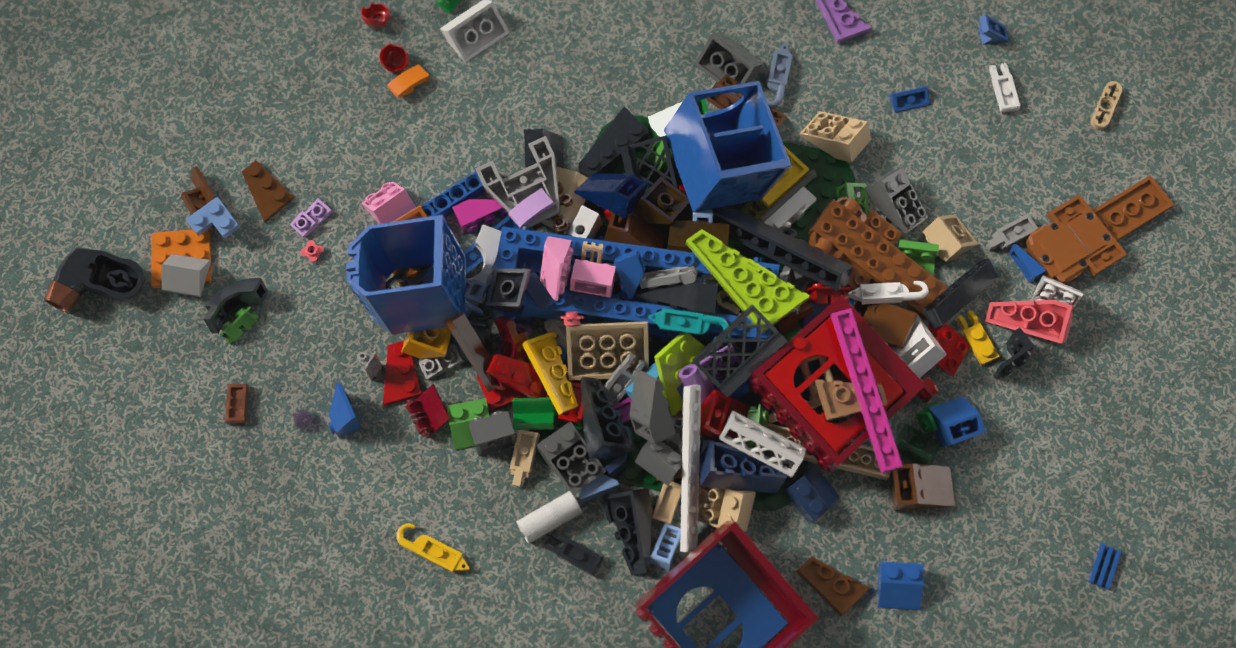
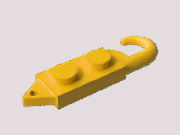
(433, 550)

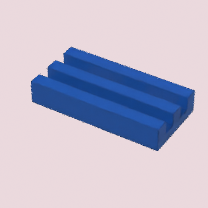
(1110, 550)

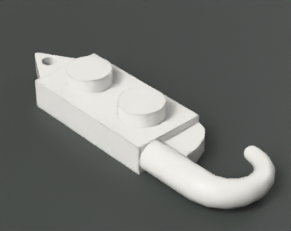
(887, 293)

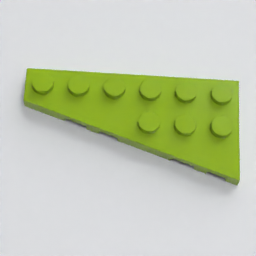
(746, 280)

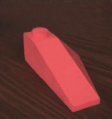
(1038, 317)

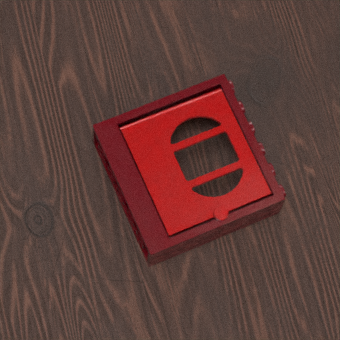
(778, 392)

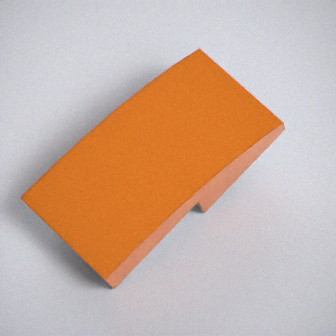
(406, 81)

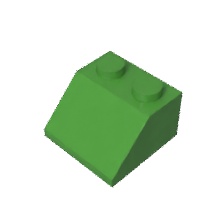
(460, 416)

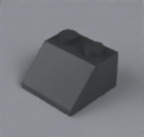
(492, 432)

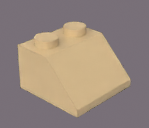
(950, 236)

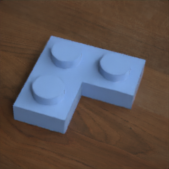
(213, 214)

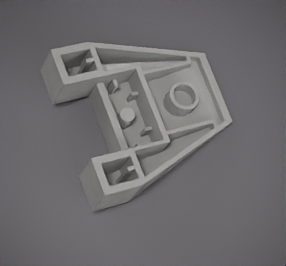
(522, 184)

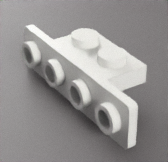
(792, 209)

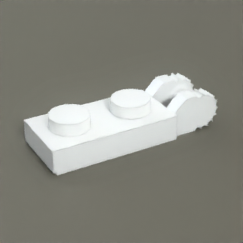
(1004, 89)

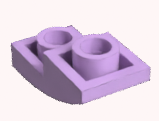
(530, 207)
(312, 218)

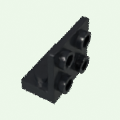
(1020, 348)

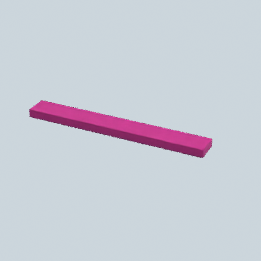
(866, 391)

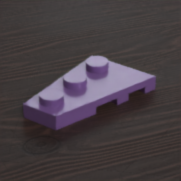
(841, 20)

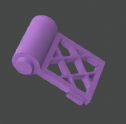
(694, 376)

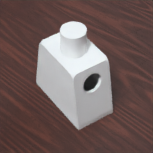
(586, 222)

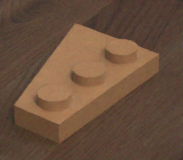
(840, 398)

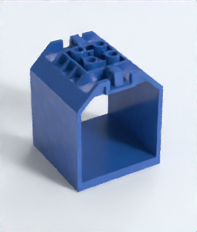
(406, 245)

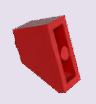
(713, 414)

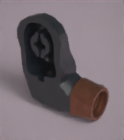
(93, 272)

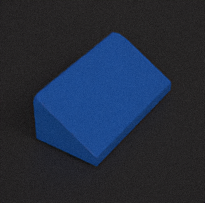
(910, 98)

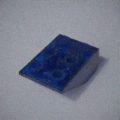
(613, 192)

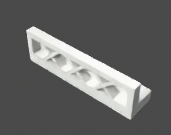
(766, 438)

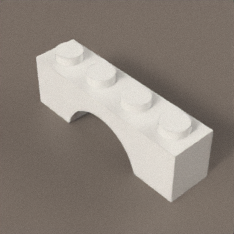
(488, 244)

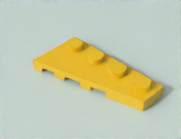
(548, 364)

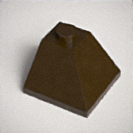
(661, 203)

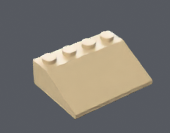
(601, 348)

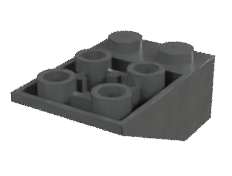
(897, 200)
(650, 409)
(665, 457)
(569, 458)

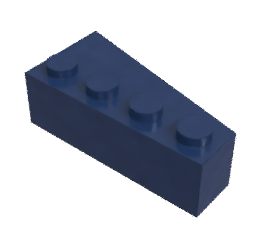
(733, 469)

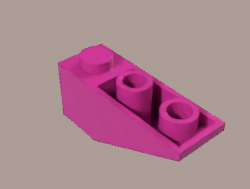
(470, 212)

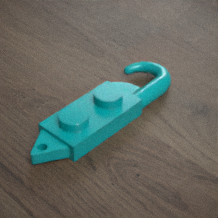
(686, 321)

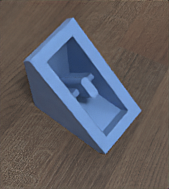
(597, 488)

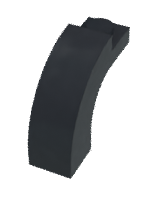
(231, 298)

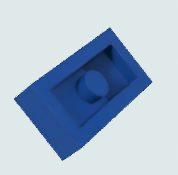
(992, 31)

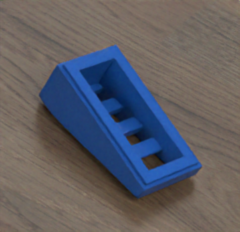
(1029, 267)

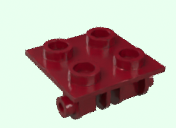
(428, 412)

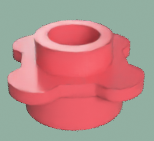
(312, 246)
(572, 318)

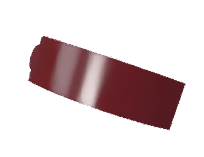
(512, 345)

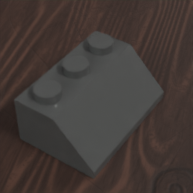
(725, 57)

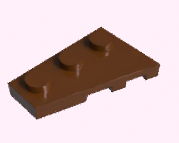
(266, 190)
(833, 587)

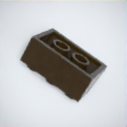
(681, 230)

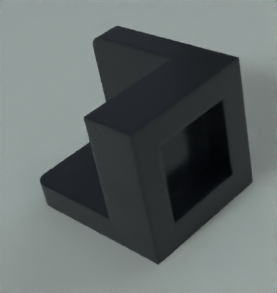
(654, 348)

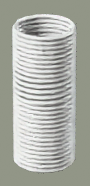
(543, 520)

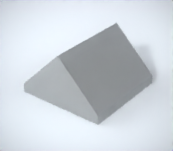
(184, 275)

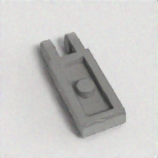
(668, 277)
(622, 379)

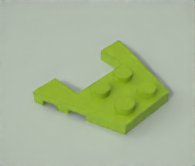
(669, 363)

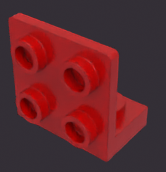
(953, 345)

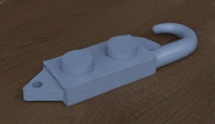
(779, 73)

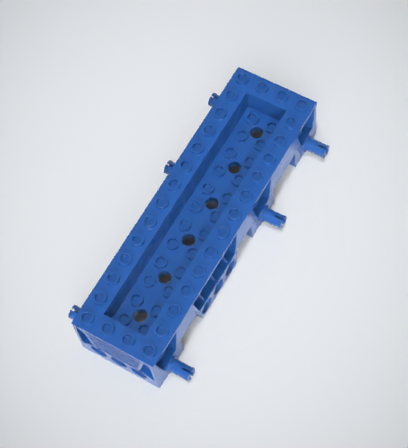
(525, 250)

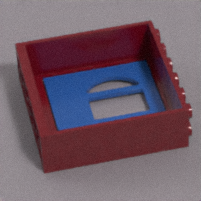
(714, 568)

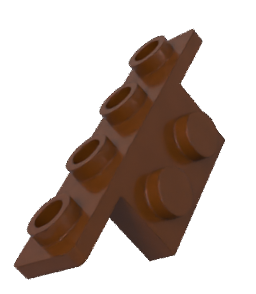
(200, 196)

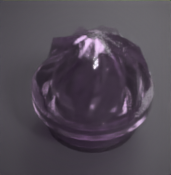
(302, 418)

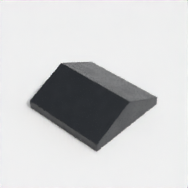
(507, 289)

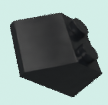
(554, 140)

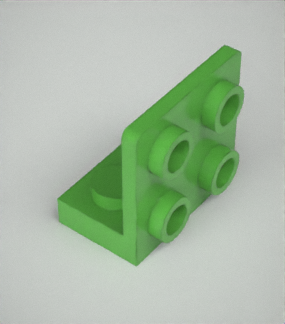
(921, 253)

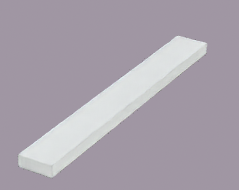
(690, 467)

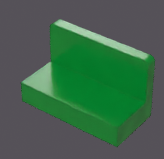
(533, 414)

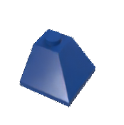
(342, 414)

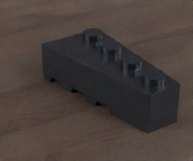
(606, 152)

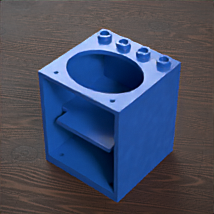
(729, 152)

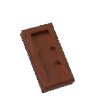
(237, 404)

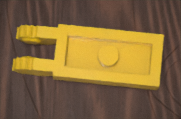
(978, 339)

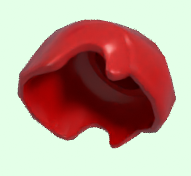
(374, 10)
(396, 54)

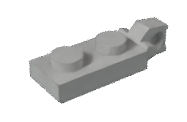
(1012, 233)

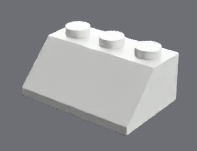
(475, 30)

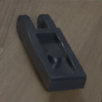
(575, 554)

